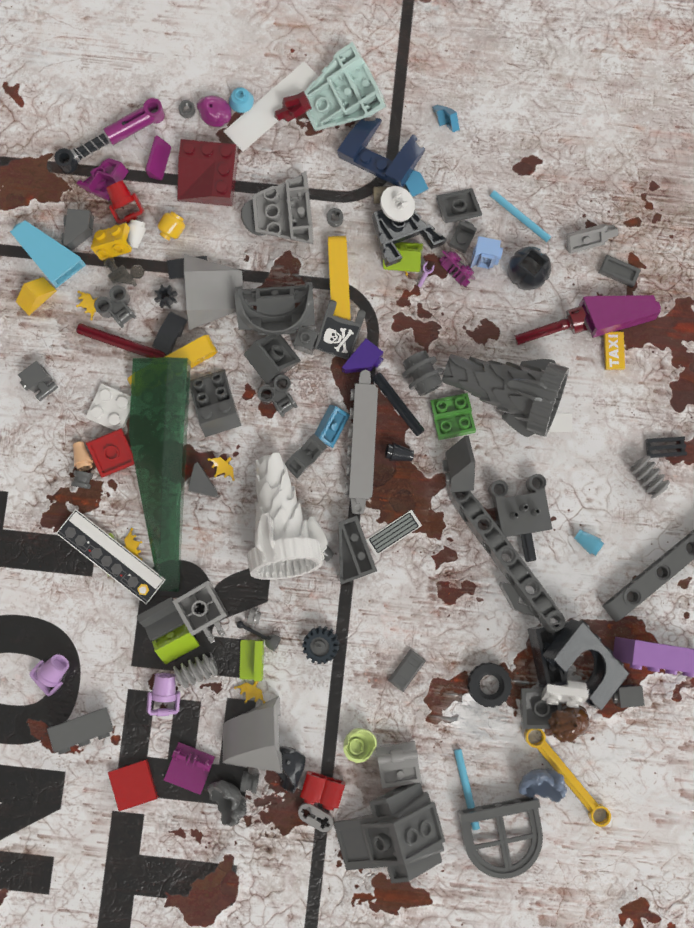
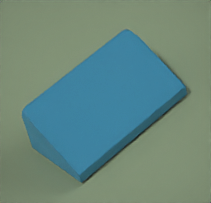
(331, 425)

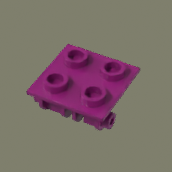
(452, 258)
(189, 768)

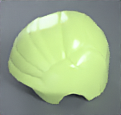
(359, 745)

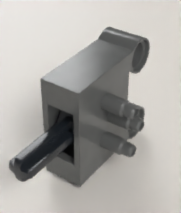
(522, 513)

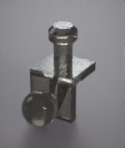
(121, 275)

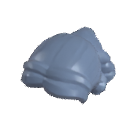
(543, 783)

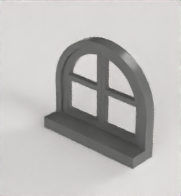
(497, 811)

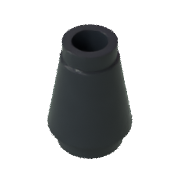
(396, 452)

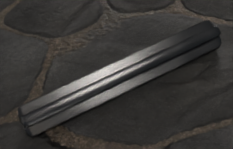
(398, 404)

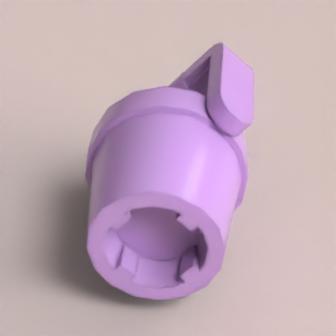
(50, 673)
(163, 691)

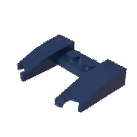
(395, 172)

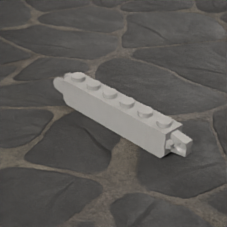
(363, 443)

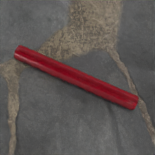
(118, 342)

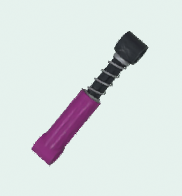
(112, 134)

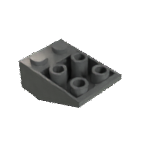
(214, 403)

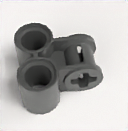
(117, 307)
(279, 396)

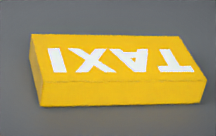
(614, 351)

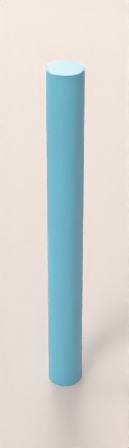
(520, 216)
(465, 784)

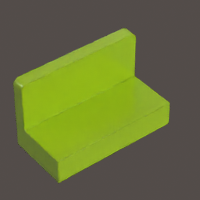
(411, 257)
(175, 644)
(251, 659)

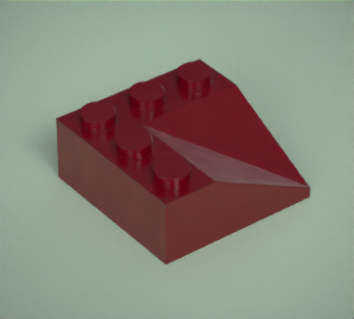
(207, 172)

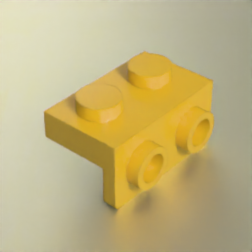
(111, 242)

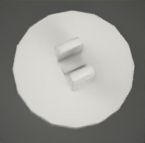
(397, 203)

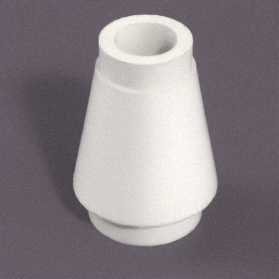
(136, 233)

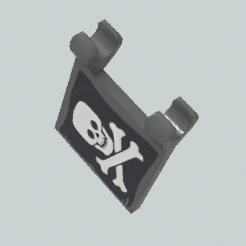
(339, 334)

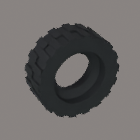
(503, 691)

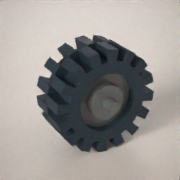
(320, 645)

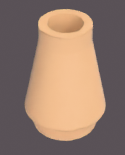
(82, 459)

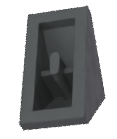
(201, 483)

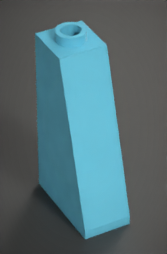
(50, 256)

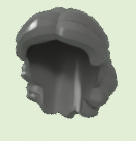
(229, 800)

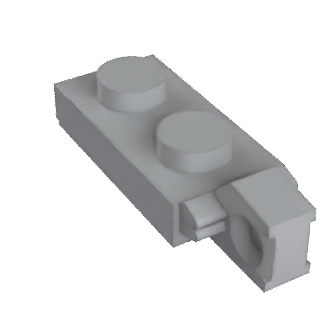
(590, 237)

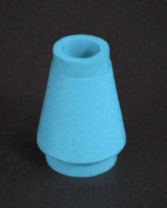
(589, 542)

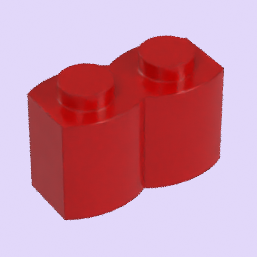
(322, 790)

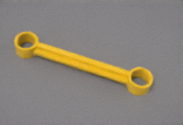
(569, 778)

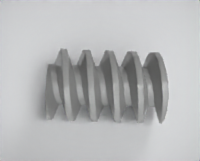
(650, 476)
(196, 671)

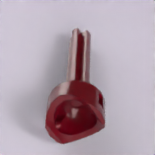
(573, 320)

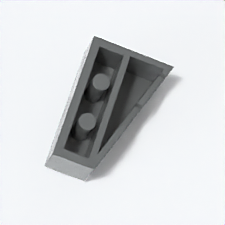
(353, 551)
(80, 730)

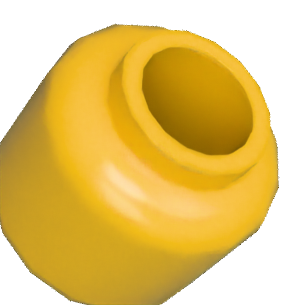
(171, 225)

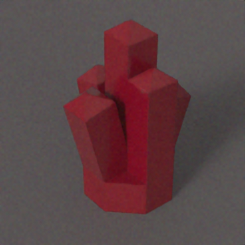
(293, 107)

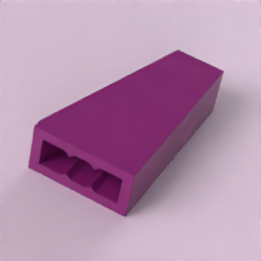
(616, 313)

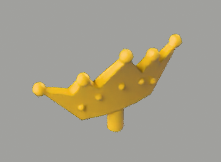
(87, 302)
(222, 467)
(132, 545)
(251, 691)

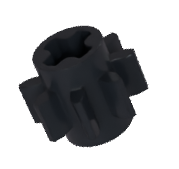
(164, 291)

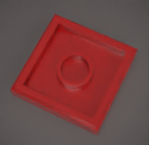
(111, 452)
(132, 785)

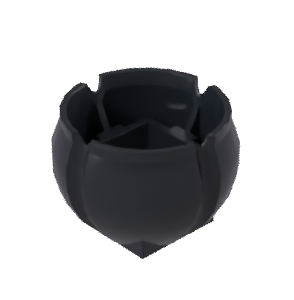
(523, 277)

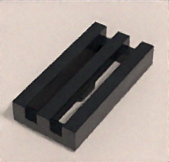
(681, 446)

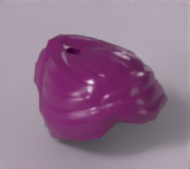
(214, 110)

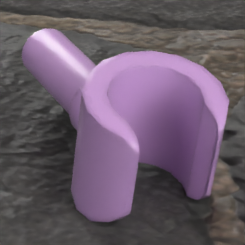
(425, 274)

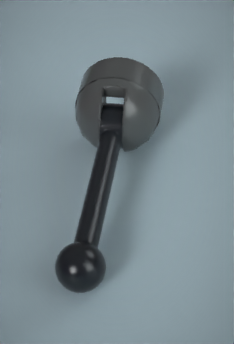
(271, 641)

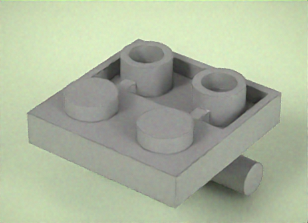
(398, 764)

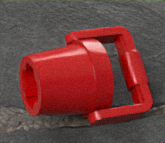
(120, 197)

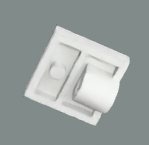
(572, 695)

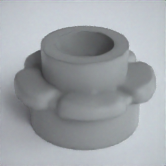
(254, 616)

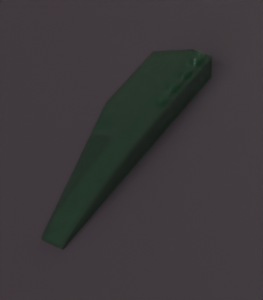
(159, 454)

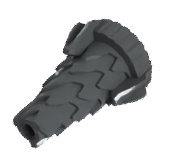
(524, 392)

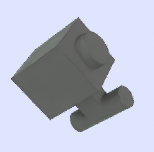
(36, 378)

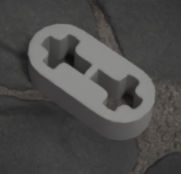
(312, 820)

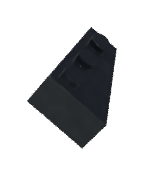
(540, 641)

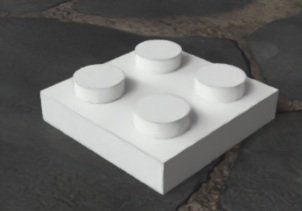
(110, 408)

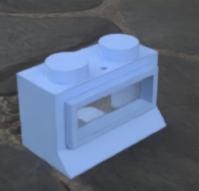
(486, 253)

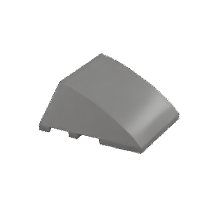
(285, 210)
(209, 290)
(254, 738)

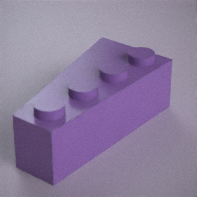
(654, 656)

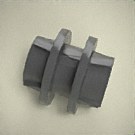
(422, 373)

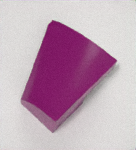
(103, 176)

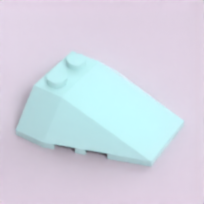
(343, 91)

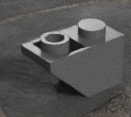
(77, 228)

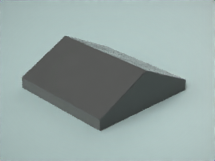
(458, 205)
(534, 710)

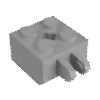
(198, 621)

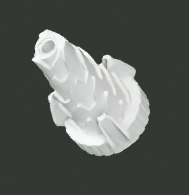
(282, 540)

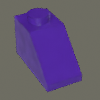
(365, 357)

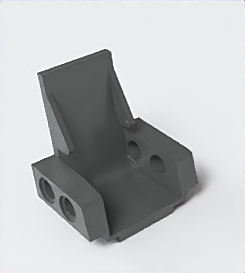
(397, 835)

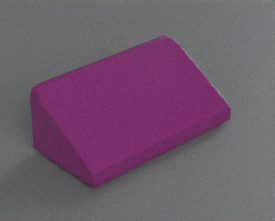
(158, 158)

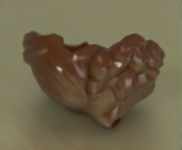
(569, 723)

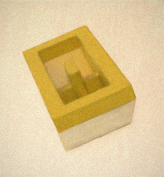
(34, 294)

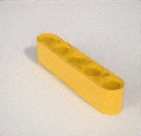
(339, 275)
(196, 352)

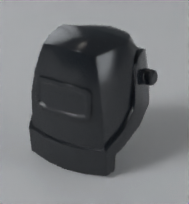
(292, 768)

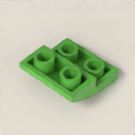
(453, 416)

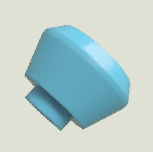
(241, 100)

